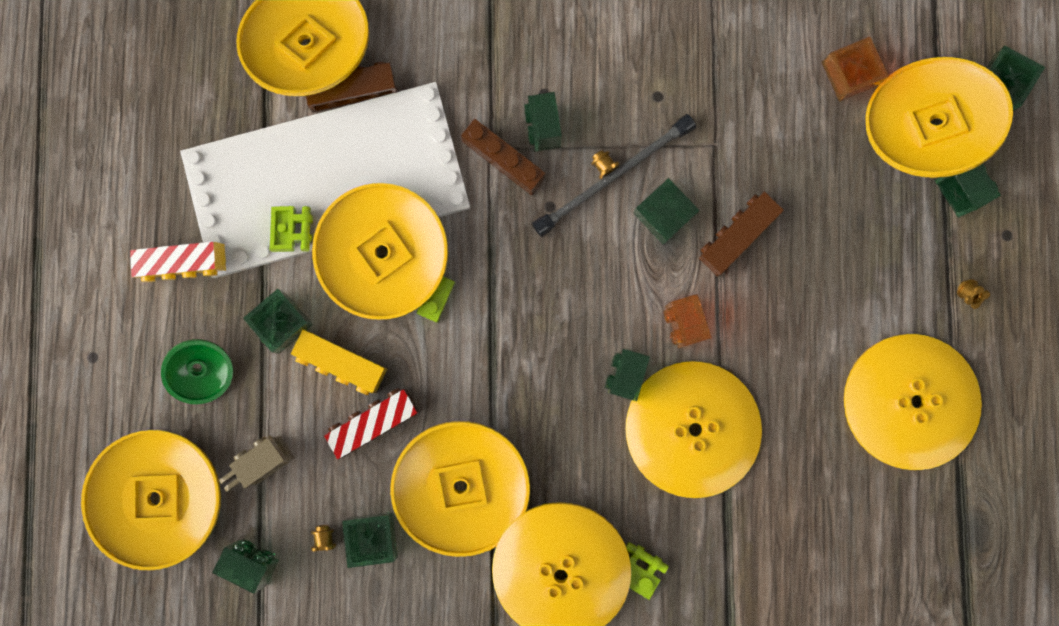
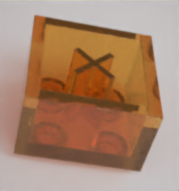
(854, 69)
(686, 321)

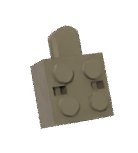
(258, 463)

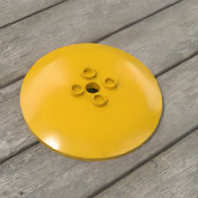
(272, 47)
(956, 90)
(348, 245)
(881, 406)
(661, 436)
(119, 504)
(452, 519)
(567, 540)

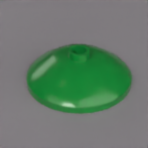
(194, 384)

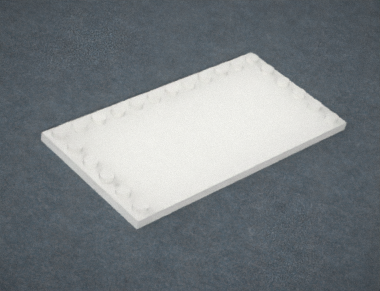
(314, 162)

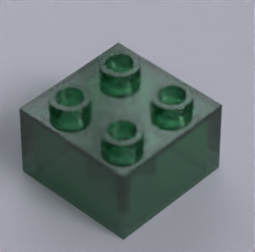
(1016, 73)
(544, 120)
(968, 190)
(665, 211)
(277, 321)
(627, 374)
(370, 540)
(246, 565)

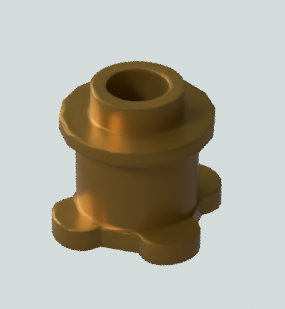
(604, 163)
(972, 293)
(323, 538)

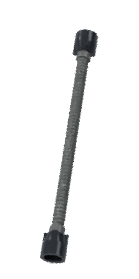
(682, 127)

